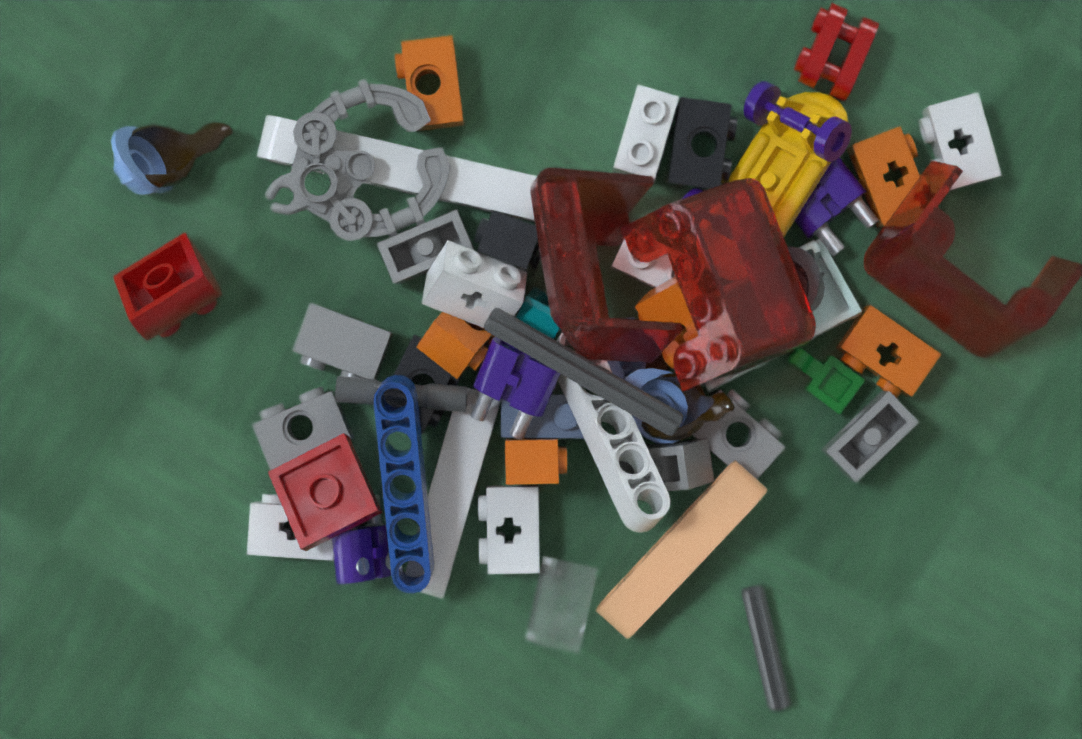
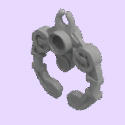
(347, 170)

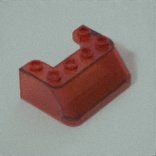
(571, 217)
(731, 277)

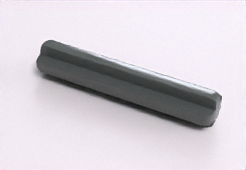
(766, 647)

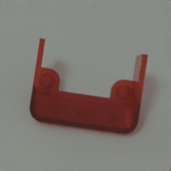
(911, 266)

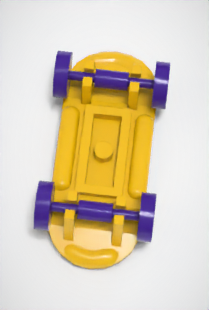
(792, 146)

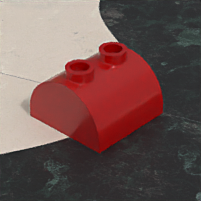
(167, 288)

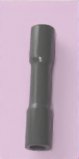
(429, 396)

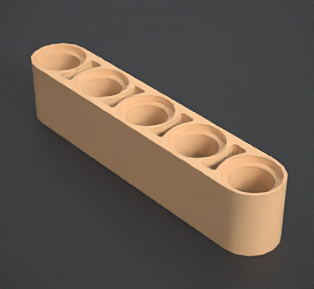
(681, 549)

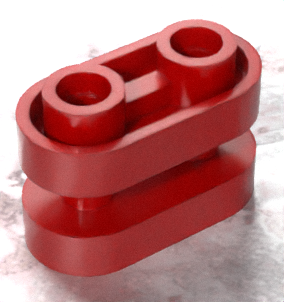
(813, 62)

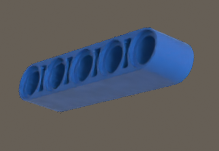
(399, 504)

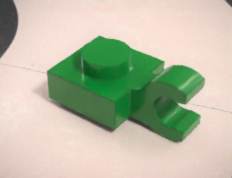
(829, 382)

